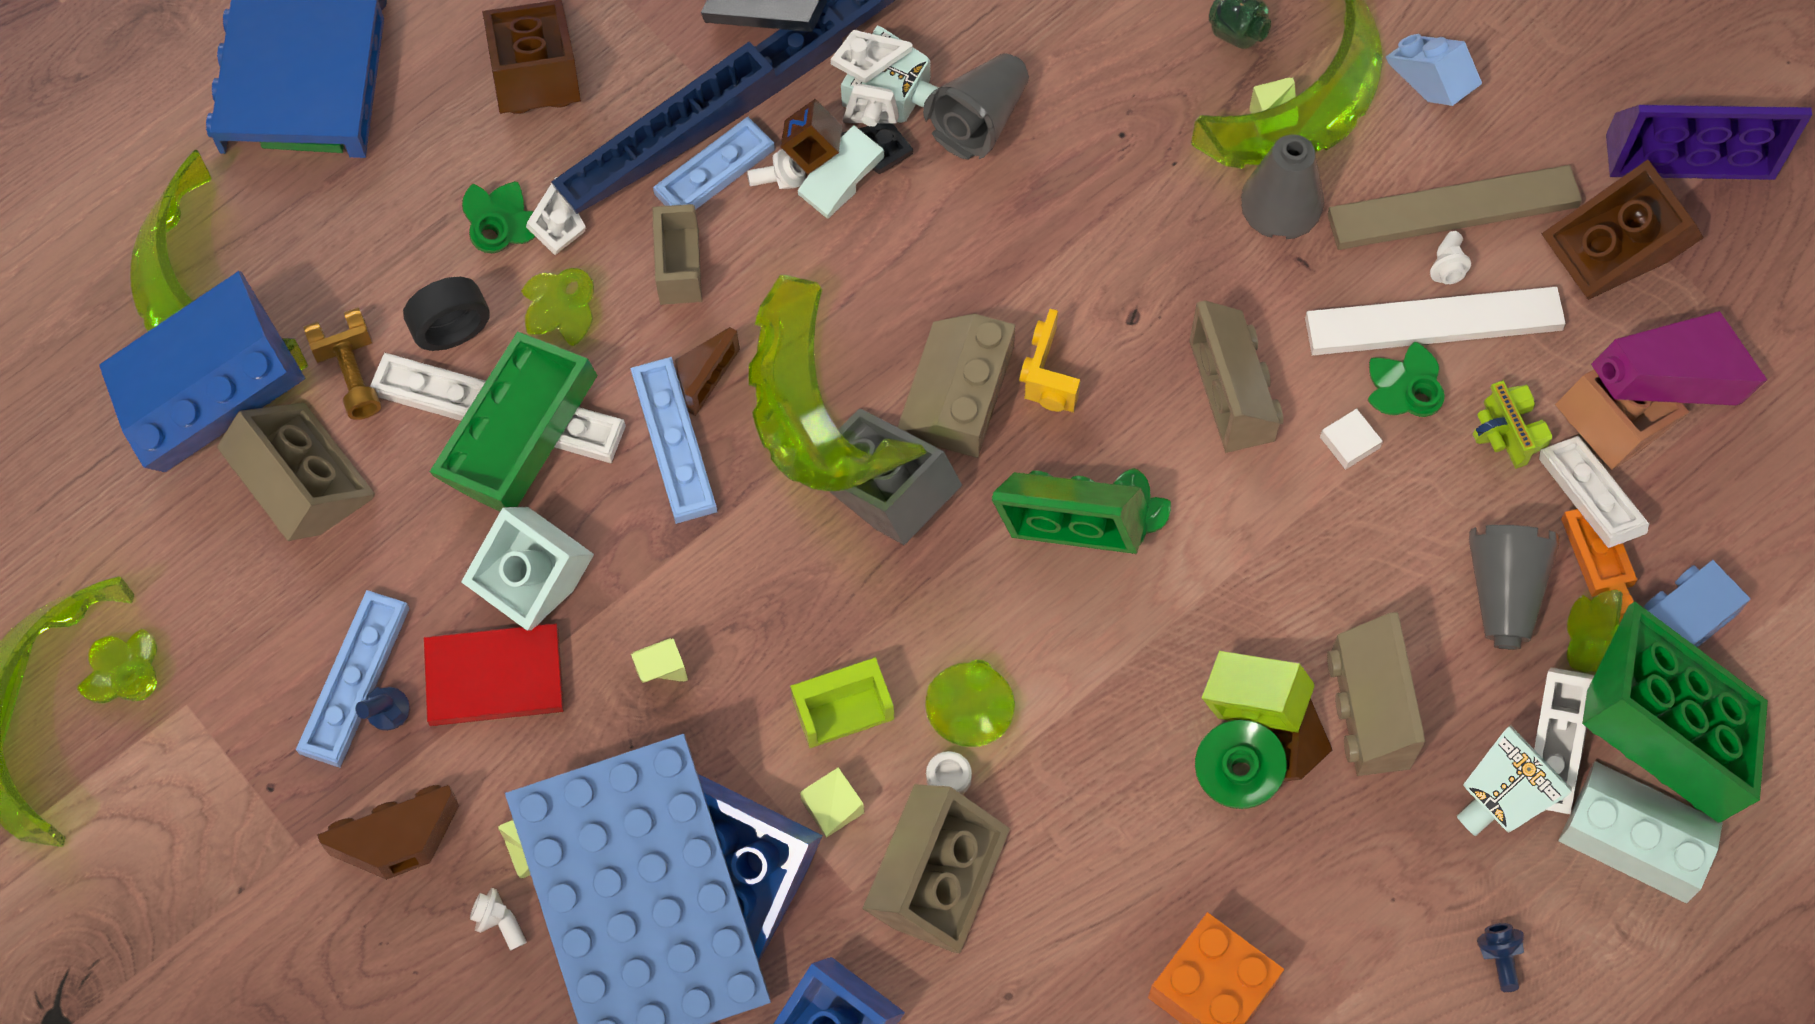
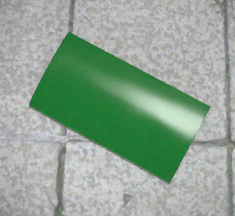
(514, 422)

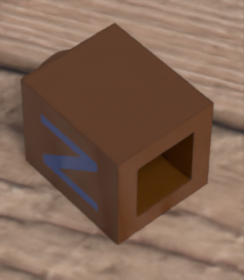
(811, 136)

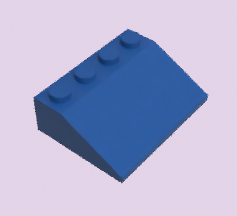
(196, 373)
(764, 857)

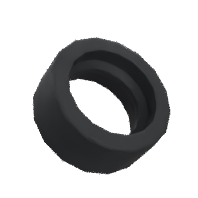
(446, 313)

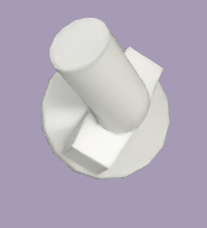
(784, 172)
(1451, 261)
(490, 911)

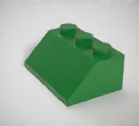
(1072, 511)

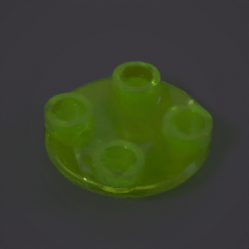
(970, 704)

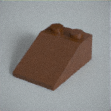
(531, 57)
(1623, 232)

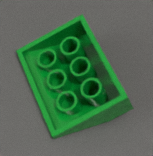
(1679, 715)

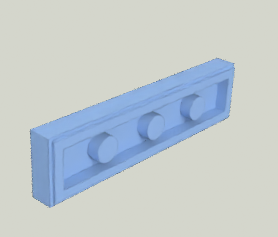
(673, 440)
(352, 678)

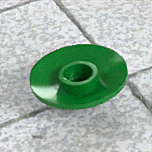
(1240, 743)

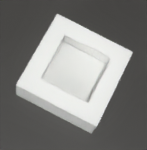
(1351, 439)

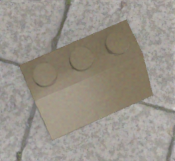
(1234, 377)
(958, 382)
(294, 469)
(1376, 697)
(936, 867)

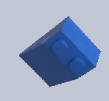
(836, 996)

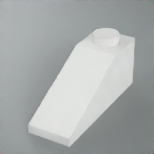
(1561, 729)

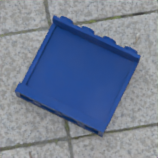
(297, 73)

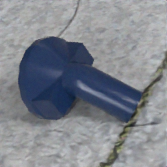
(384, 708)
(1502, 943)

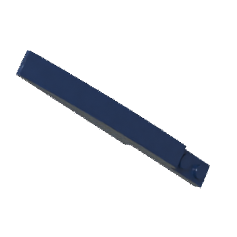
(711, 103)

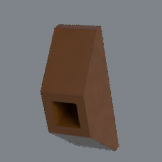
(395, 834)

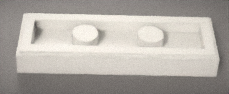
(1593, 491)

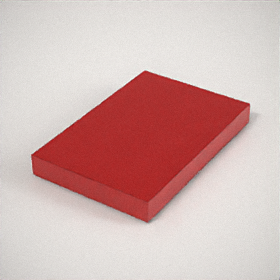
(493, 675)

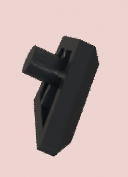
(891, 140)

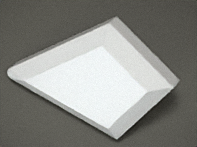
(868, 54)
(871, 106)
(555, 222)

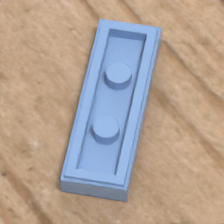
(715, 166)

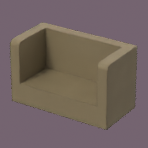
(677, 254)

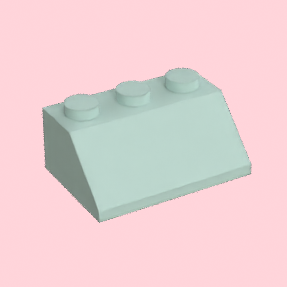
(1642, 833)

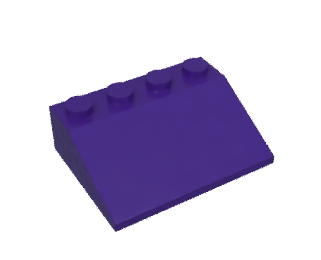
(1705, 140)

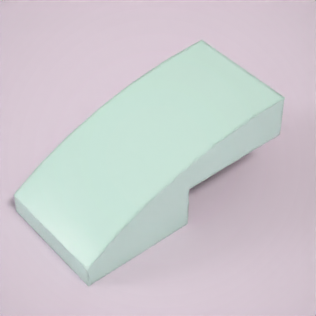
(837, 178)

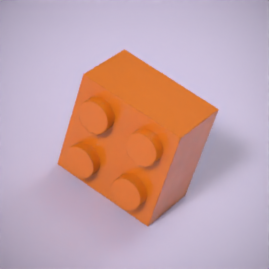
(1215, 977)

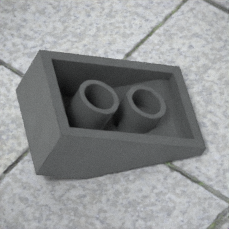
(904, 497)

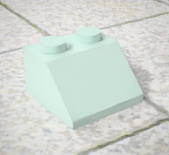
(526, 566)

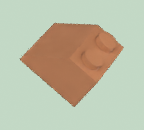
(1615, 426)

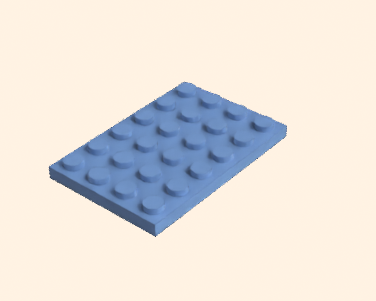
(638, 891)

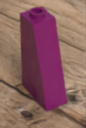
(1681, 364)

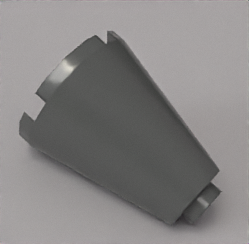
(976, 106)
(1284, 190)
(1511, 579)

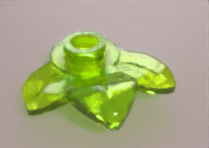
(555, 308)
(1591, 629)
(121, 669)

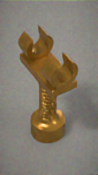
(360, 401)

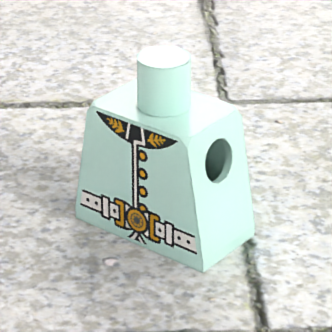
(905, 78)
(1511, 785)

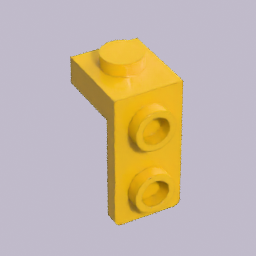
(1048, 388)

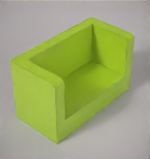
(1258, 690)
(842, 702)

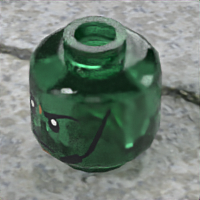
(1240, 21)

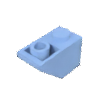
(1436, 68)

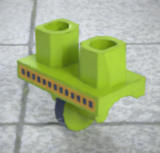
(1505, 428)

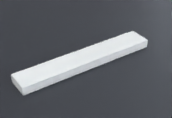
(1434, 320)
(453, 393)

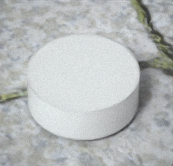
(949, 770)

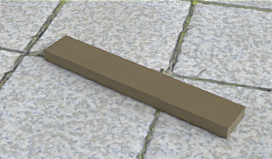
(1454, 207)

